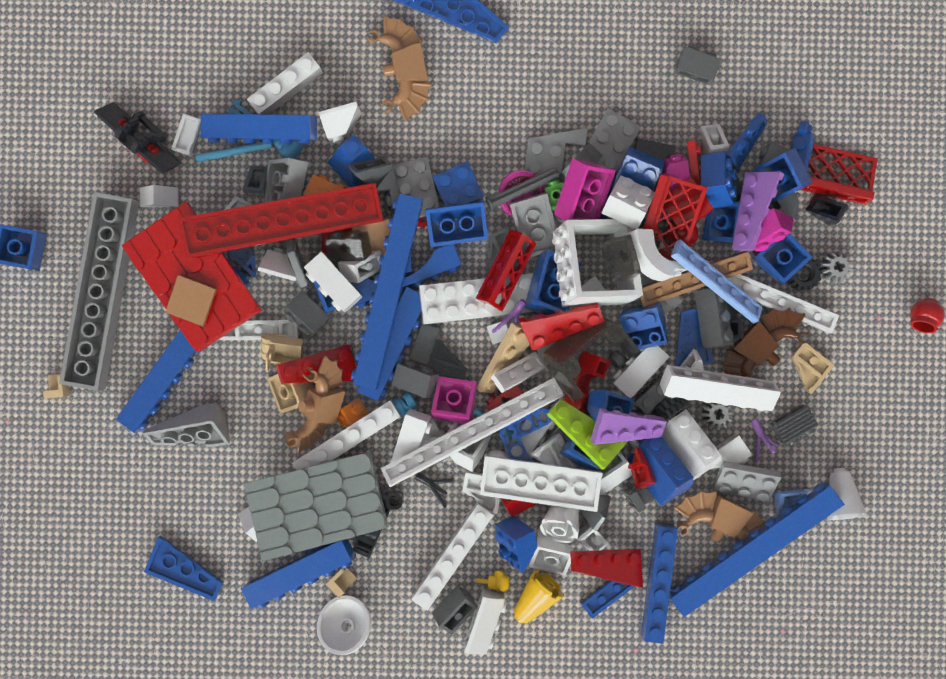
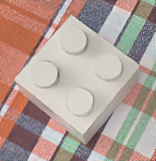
(628, 202)

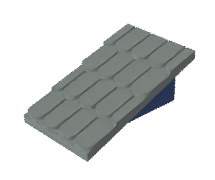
(316, 505)

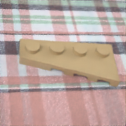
(508, 352)

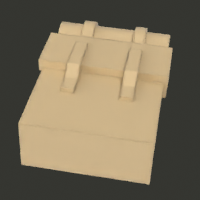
(280, 348)

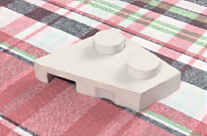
(472, 487)

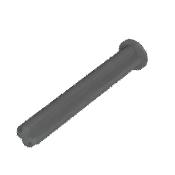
(522, 188)

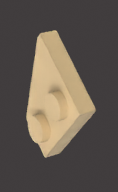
(810, 366)

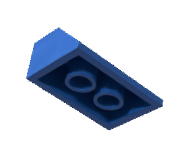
(457, 224)
(544, 287)
(669, 472)

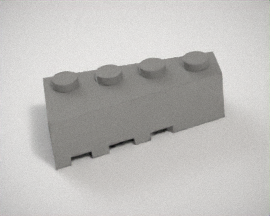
(284, 179)

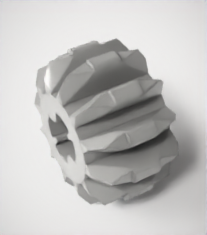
(836, 259)
(710, 416)

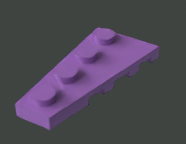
(754, 203)
(621, 427)

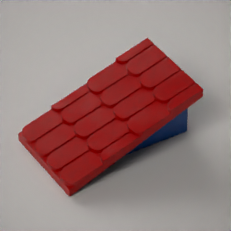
(161, 257)

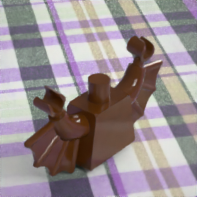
(761, 342)

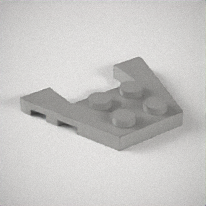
(548, 150)

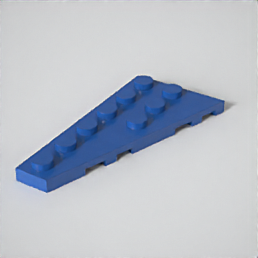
(464, 14)

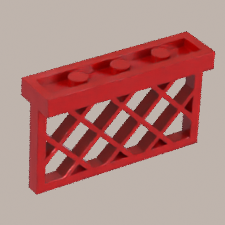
(837, 189)
(657, 208)

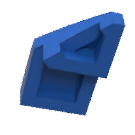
(245, 258)

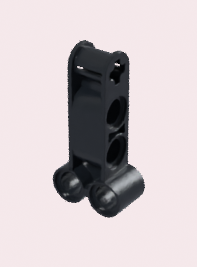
(366, 542)

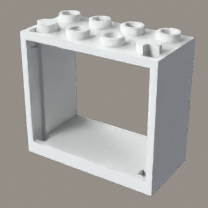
(568, 268)

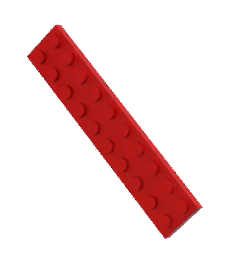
(280, 220)

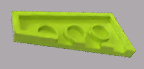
(580, 429)

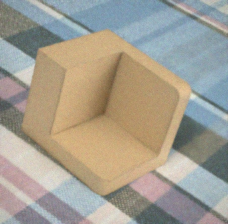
(56, 389)
(341, 581)

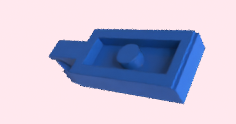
(803, 142)

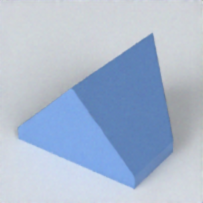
(786, 498)

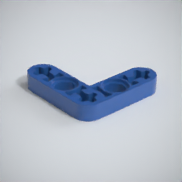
(518, 432)

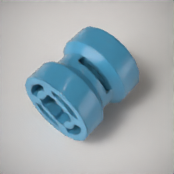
(401, 406)

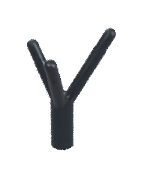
(432, 484)

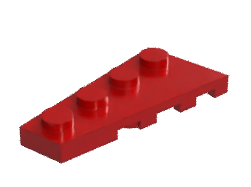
(694, 151)
(554, 327)
(293, 371)
(614, 565)

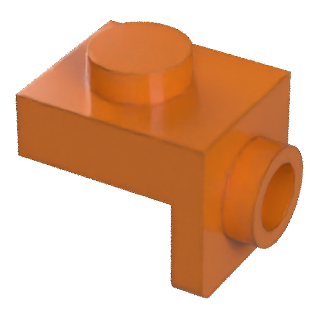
(352, 413)

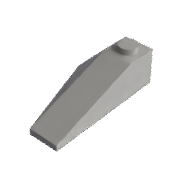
(200, 425)

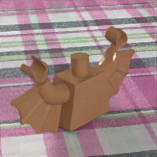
(407, 66)
(320, 406)
(720, 513)

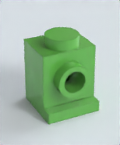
(554, 186)

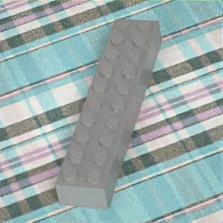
(99, 292)

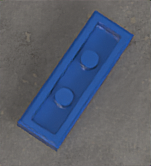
(604, 597)

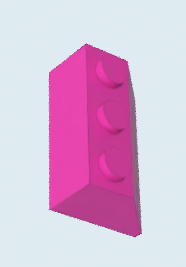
(584, 191)

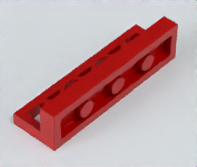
(503, 268)

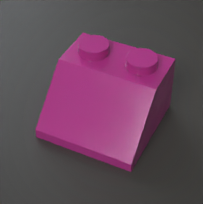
(774, 229)
(454, 400)

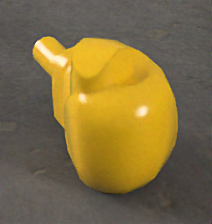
(497, 581)

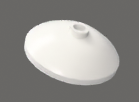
(334, 622)

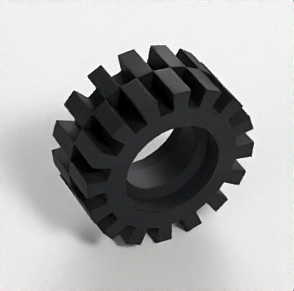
(812, 281)
(671, 408)

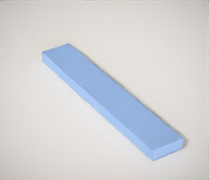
(716, 281)

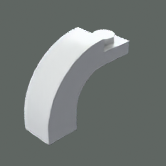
(649, 258)

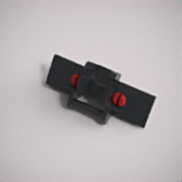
(146, 146)

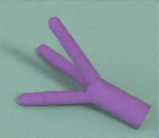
(515, 313)
(767, 440)

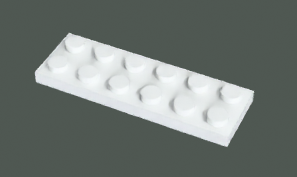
(458, 300)
(541, 483)

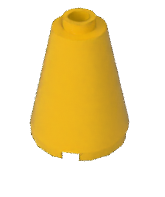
(538, 596)

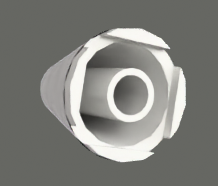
(845, 488)
(561, 524)

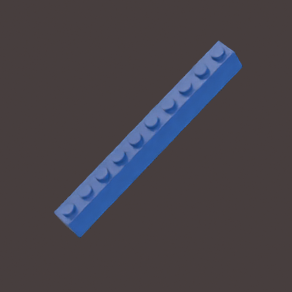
(387, 292)
(161, 379)
(756, 548)

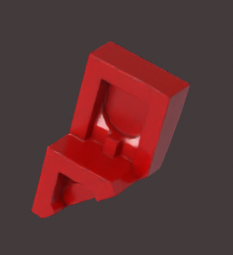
(641, 470)

